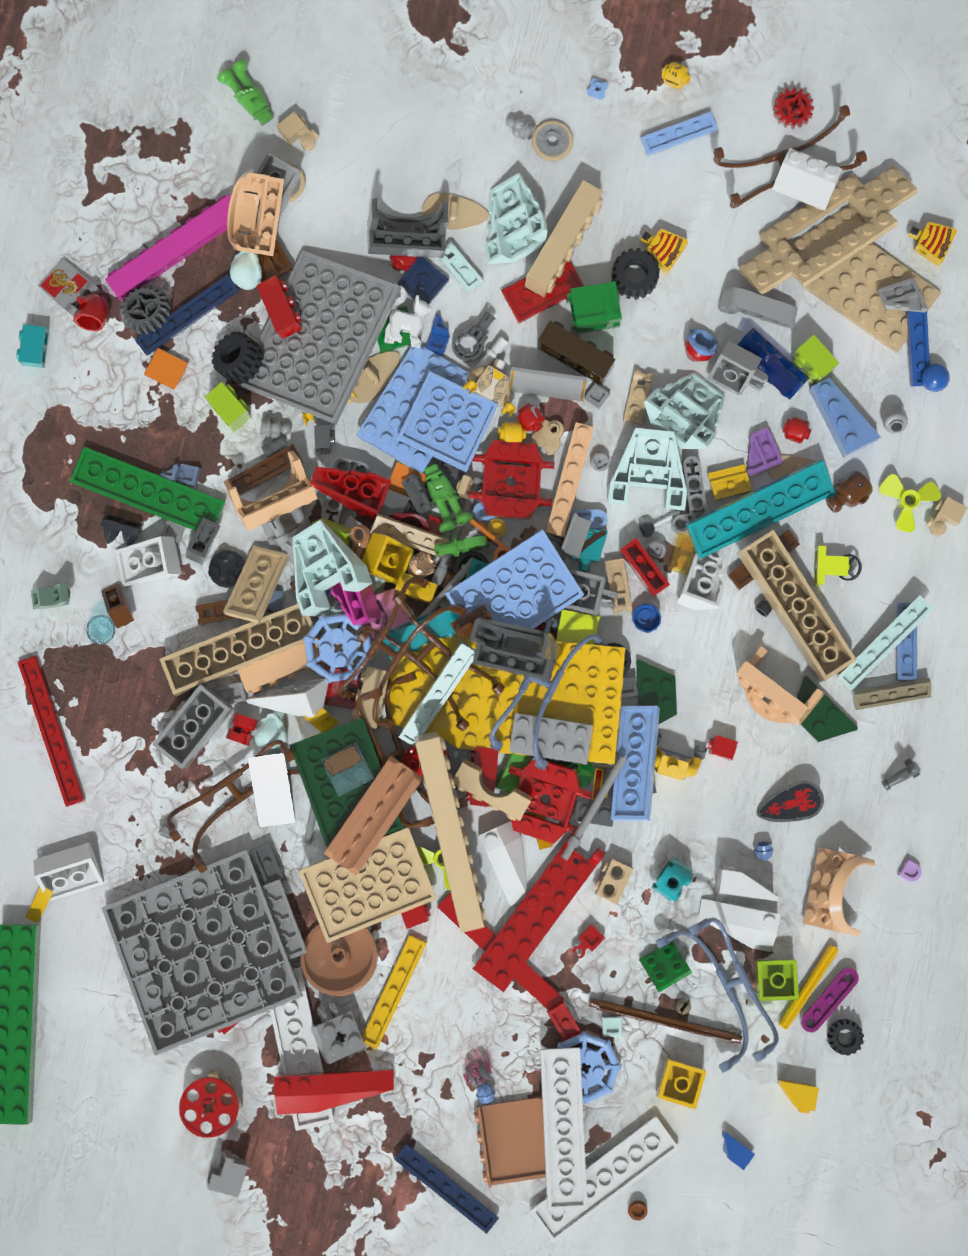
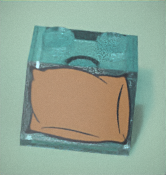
(347, 769)

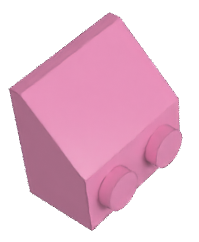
(386, 606)

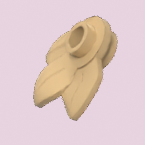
(546, 438)

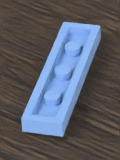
(679, 133)

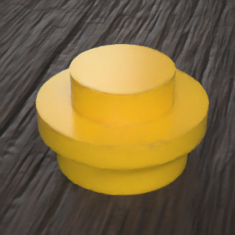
(497, 528)

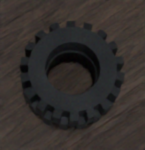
(640, 259)
(237, 357)

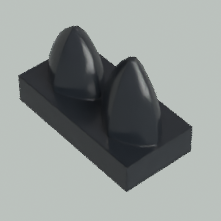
(113, 525)

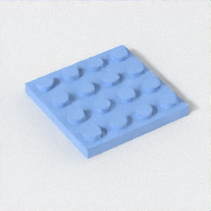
(447, 421)

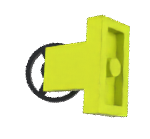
(833, 565)

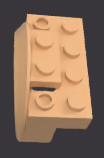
(243, 213)
(293, 495)
(759, 685)
(827, 889)

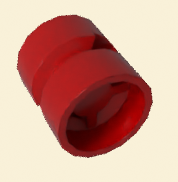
(247, 724)

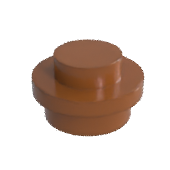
(637, 1210)

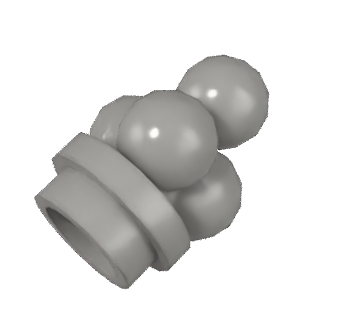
(522, 127)
(274, 428)

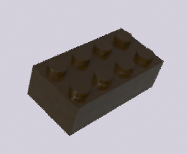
(576, 353)

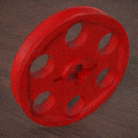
(211, 1116)

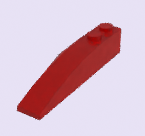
(325, 1090)

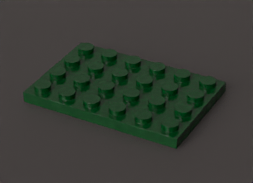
(328, 807)

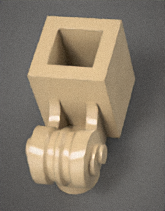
(295, 128)
(947, 511)

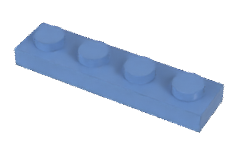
(906, 652)

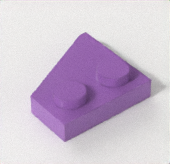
(762, 452)

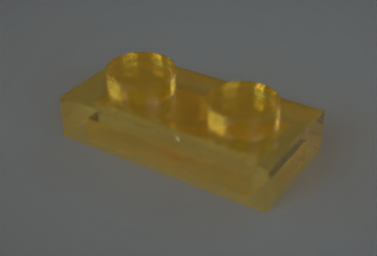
(682, 555)

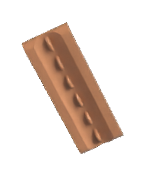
(373, 815)

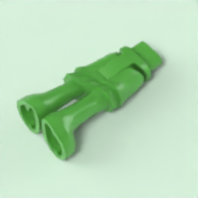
(250, 98)
(441, 491)

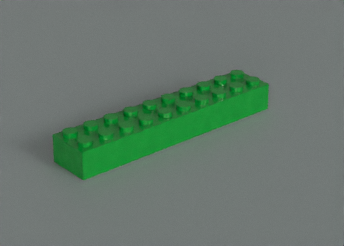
(18, 1020)

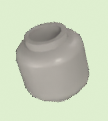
(894, 419)

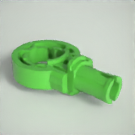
(461, 546)

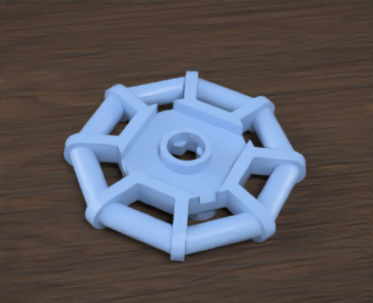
(326, 647)
(597, 1066)

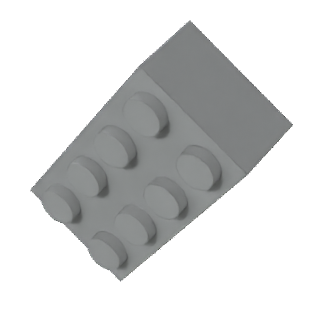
(193, 726)
(556, 738)

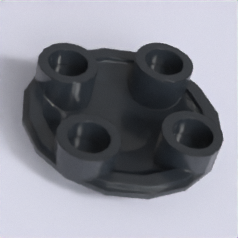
(226, 568)

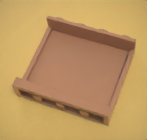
(511, 1140)

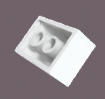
(148, 561)
(739, 884)

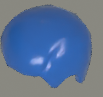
(935, 377)
(646, 617)

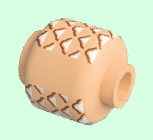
(421, 564)

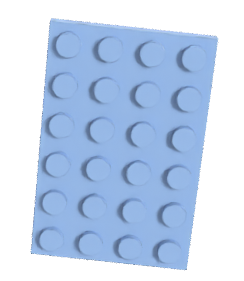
(396, 401)
(520, 585)

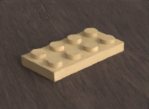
(256, 584)

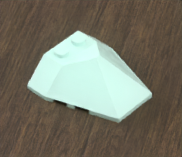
(515, 222)
(688, 410)

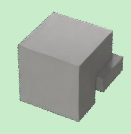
(228, 1176)

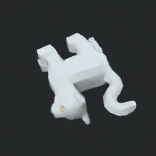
(406, 322)

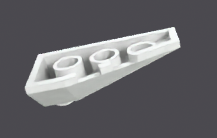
(703, 583)
(294, 700)
(507, 859)
(747, 925)

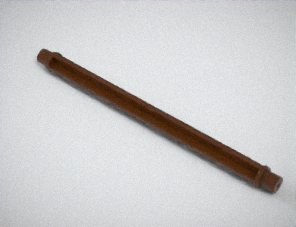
(666, 1021)

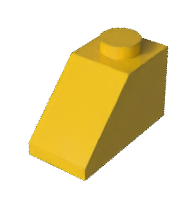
(800, 1095)

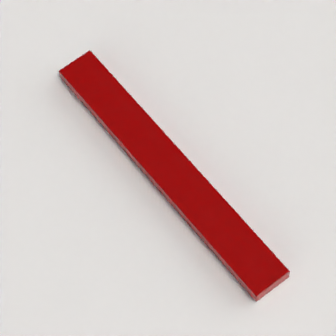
(51, 731)
(526, 976)

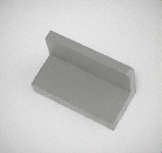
(576, 536)

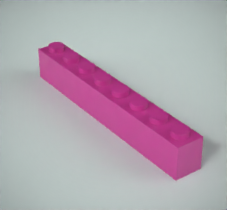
(170, 250)

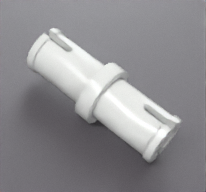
(493, 352)

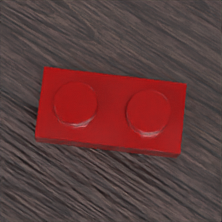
(564, 1021)

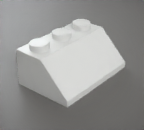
(807, 179)
(68, 871)

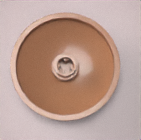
(340, 965)

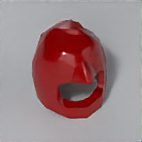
(92, 312)

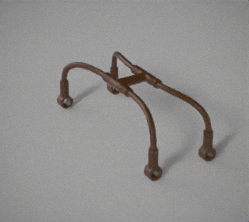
(780, 156)
(399, 597)
(396, 656)
(400, 752)
(239, 797)

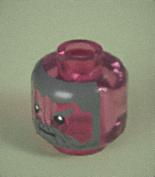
(477, 1072)

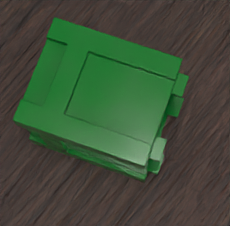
(595, 307)

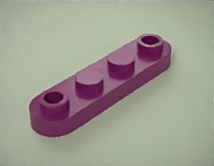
(829, 1000)

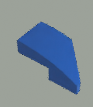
(439, 337)
(736, 1151)

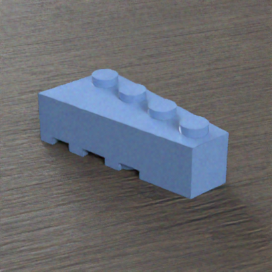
(843, 420)

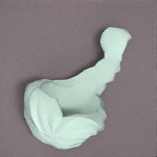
(246, 270)
(271, 729)

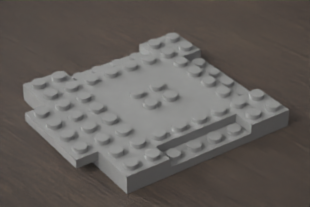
(206, 950)

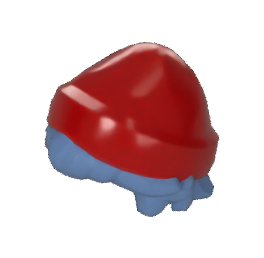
(700, 345)

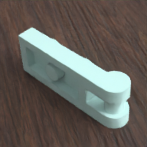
(461, 268)

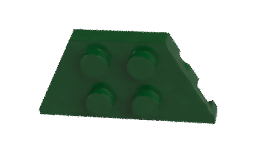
(656, 689)
(826, 718)

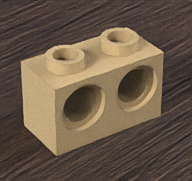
(619, 883)

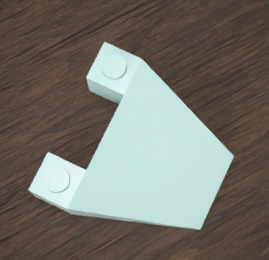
(650, 462)
(322, 562)

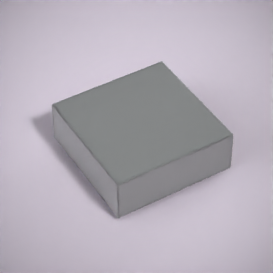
(597, 395)
(173, 530)

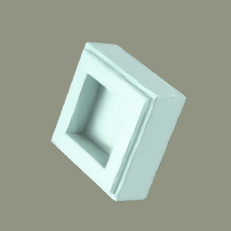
(612, 1026)

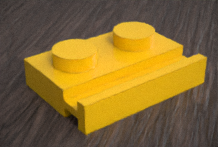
(729, 482)

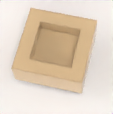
(464, 486)

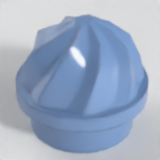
(763, 850)
(485, 1093)

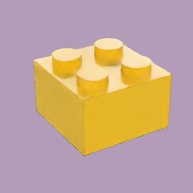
(387, 558)
(681, 1083)

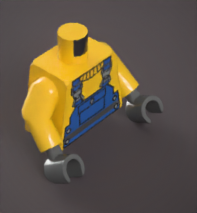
(676, 764)

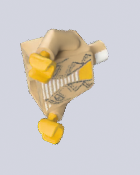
(491, 384)

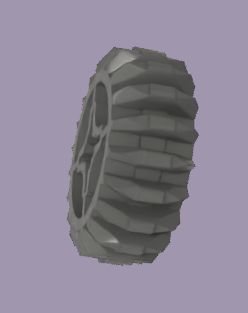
(134, 313)

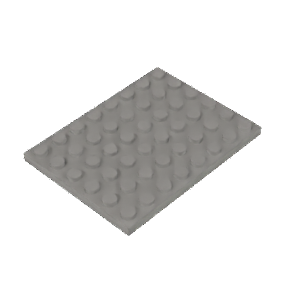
(340, 326)

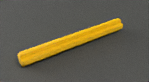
(808, 987)

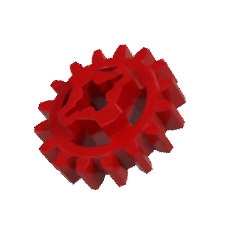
(801, 111)

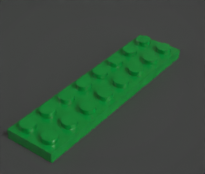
(145, 490)

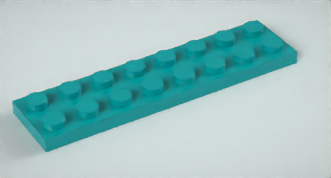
(760, 508)

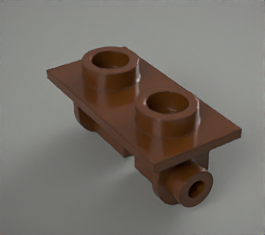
(464, 625)

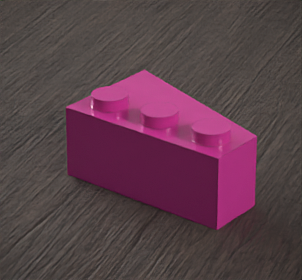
(358, 606)

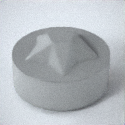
(599, 461)
(657, 548)

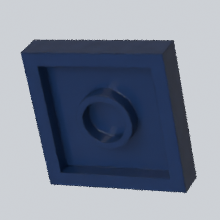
(423, 281)

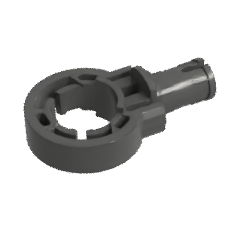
(481, 327)

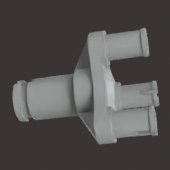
(284, 539)

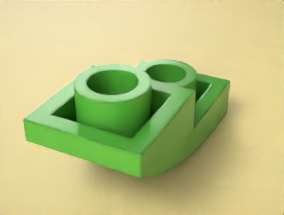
(509, 781)

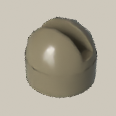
(679, 1003)

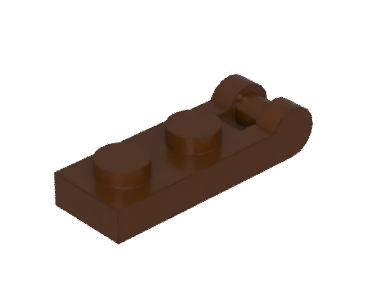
(216, 612)

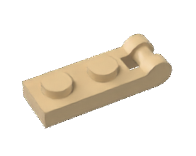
(638, 394)
(618, 583)

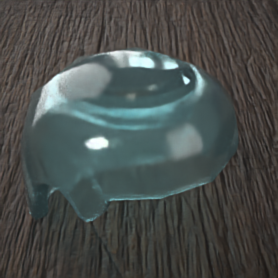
(100, 629)

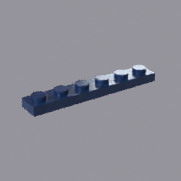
(188, 315)
(446, 1188)

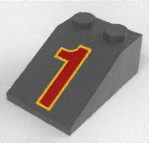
(603, 814)

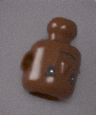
(850, 491)

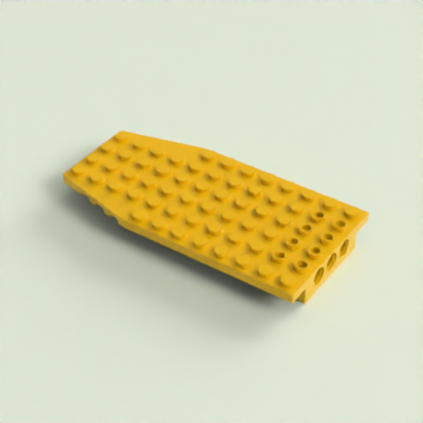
(586, 694)

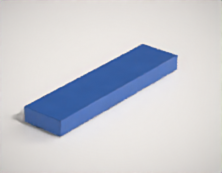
(918, 345)

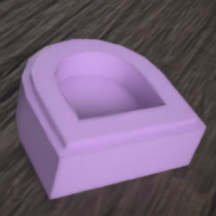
(910, 871)

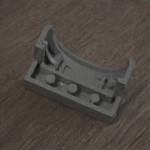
(405, 234)
(522, 651)

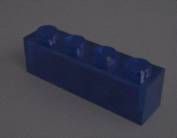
(780, 370)

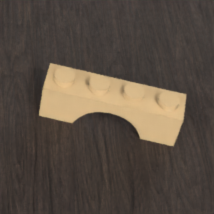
(470, 779)

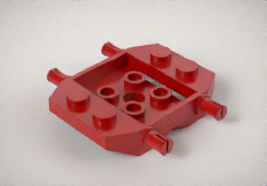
(526, 480)
(562, 786)

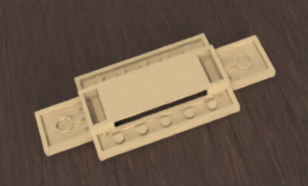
(833, 239)

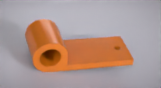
(481, 529)

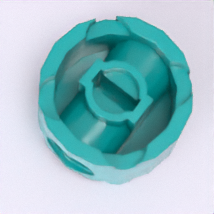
(672, 869)

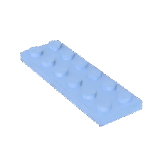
(635, 781)

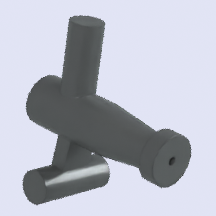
(905, 773)

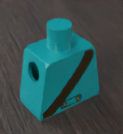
(591, 549)

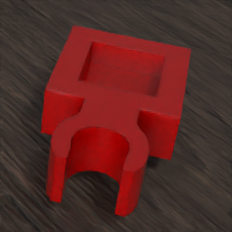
(590, 939)

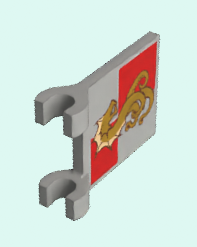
(66, 284)

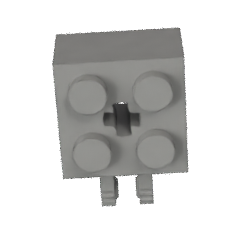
(737, 370)
(595, 590)
(325, 1034)

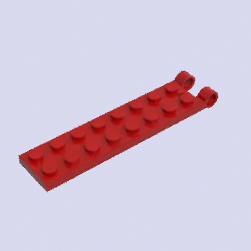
(535, 917)

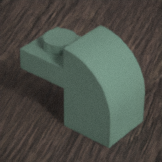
(50, 596)

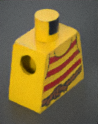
(933, 241)
(665, 247)

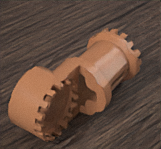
(359, 545)

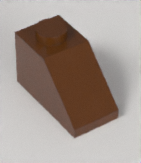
(117, 606)

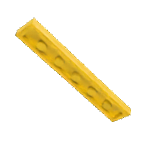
(393, 991)

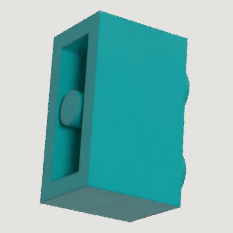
(33, 346)

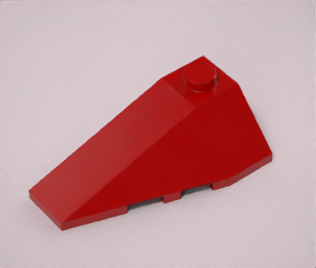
(355, 490)

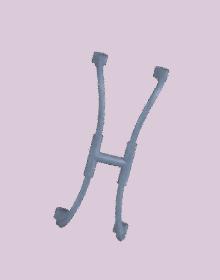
(552, 625)
(728, 984)

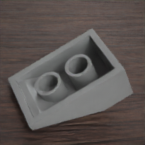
(277, 168)

